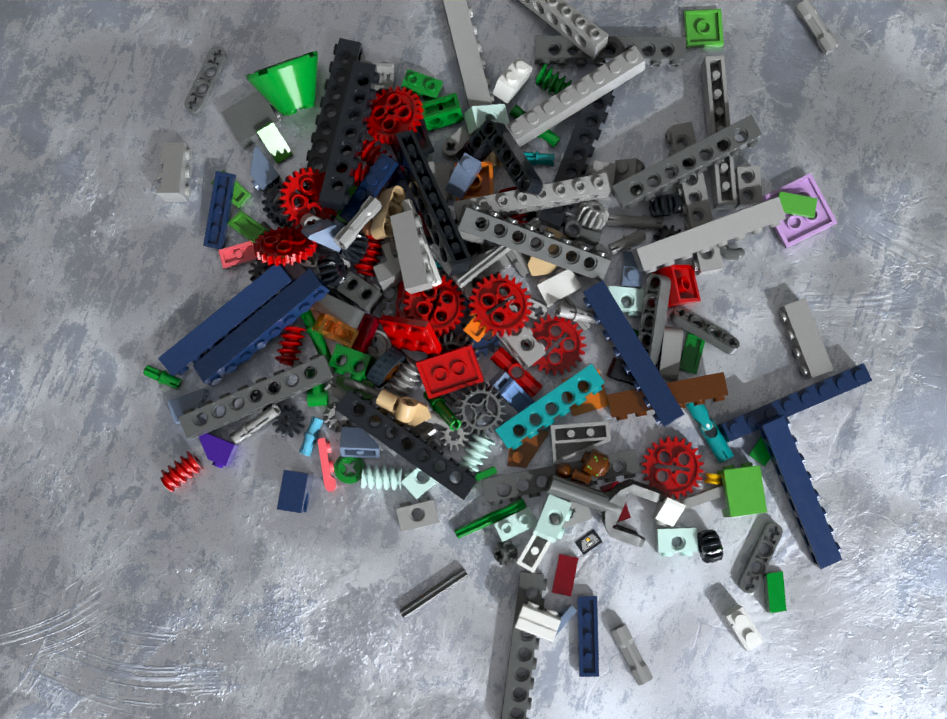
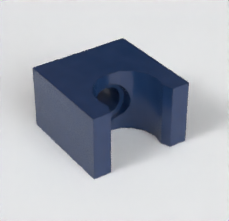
(295, 491)

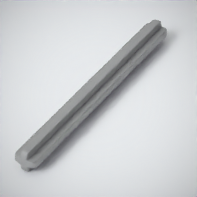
(490, 258)

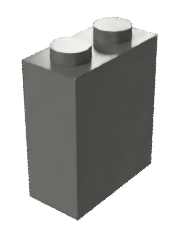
(250, 116)

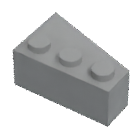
(175, 172)
(576, 438)

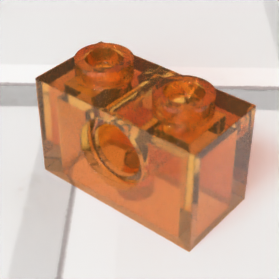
(335, 330)

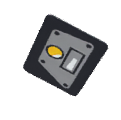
(588, 542)

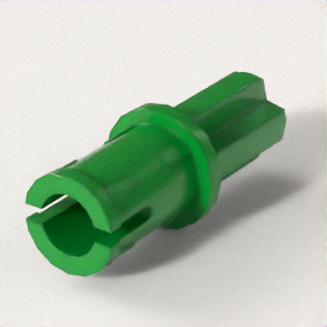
(162, 377)

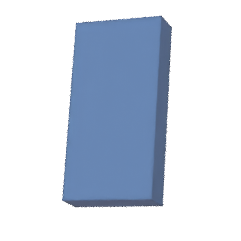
(515, 396)

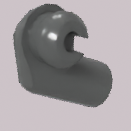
(732, 253)

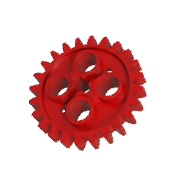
(391, 110)
(315, 183)
(283, 246)
(490, 290)
(450, 311)
(567, 357)
(673, 450)

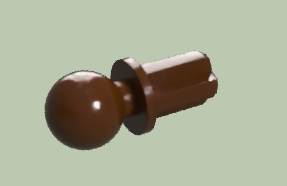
(564, 470)

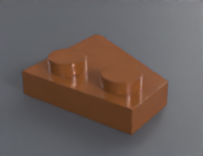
(524, 454)

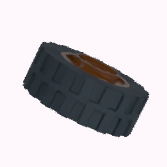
(385, 367)

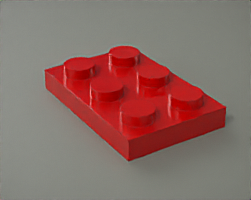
(411, 334)
(450, 371)

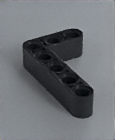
(497, 138)

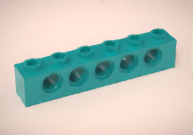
(588, 375)

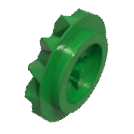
(351, 477)

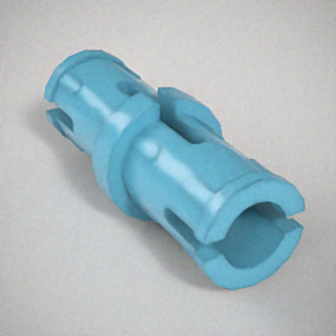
(311, 436)

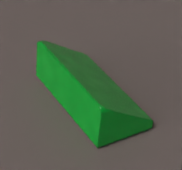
(774, 592)

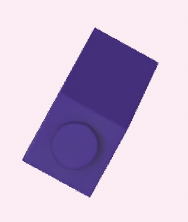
(218, 450)

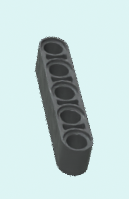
(340, 310)
(658, 313)

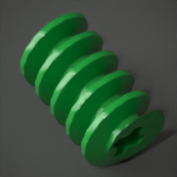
(551, 81)

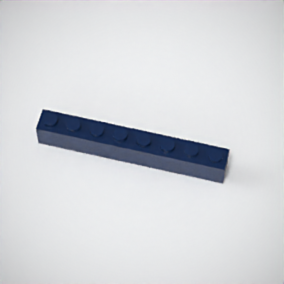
(225, 320)
(261, 328)
(633, 353)
(796, 401)
(799, 490)

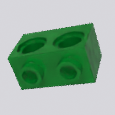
(423, 85)
(442, 111)
(353, 359)

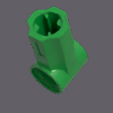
(317, 395)

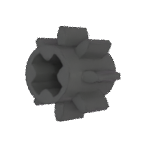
(505, 553)

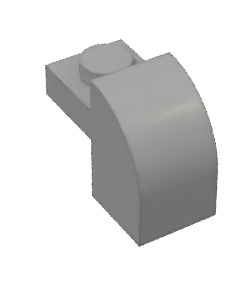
(389, 272)

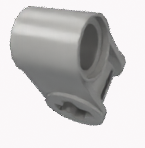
(455, 141)

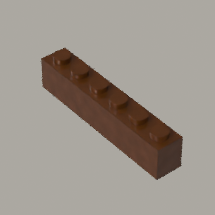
(685, 391)

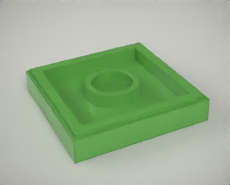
(703, 28)

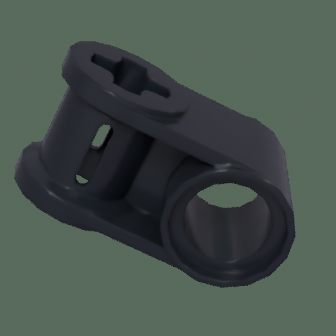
(618, 373)

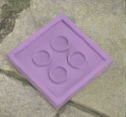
(798, 228)

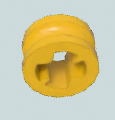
(713, 479)

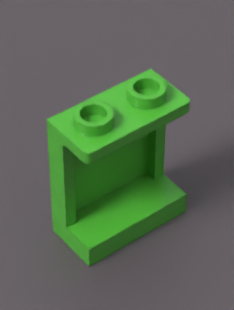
(743, 490)

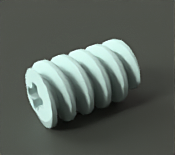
(476, 452)
(381, 477)

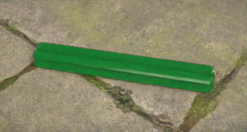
(490, 518)

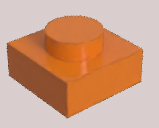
(473, 331)

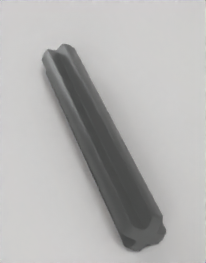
(433, 593)

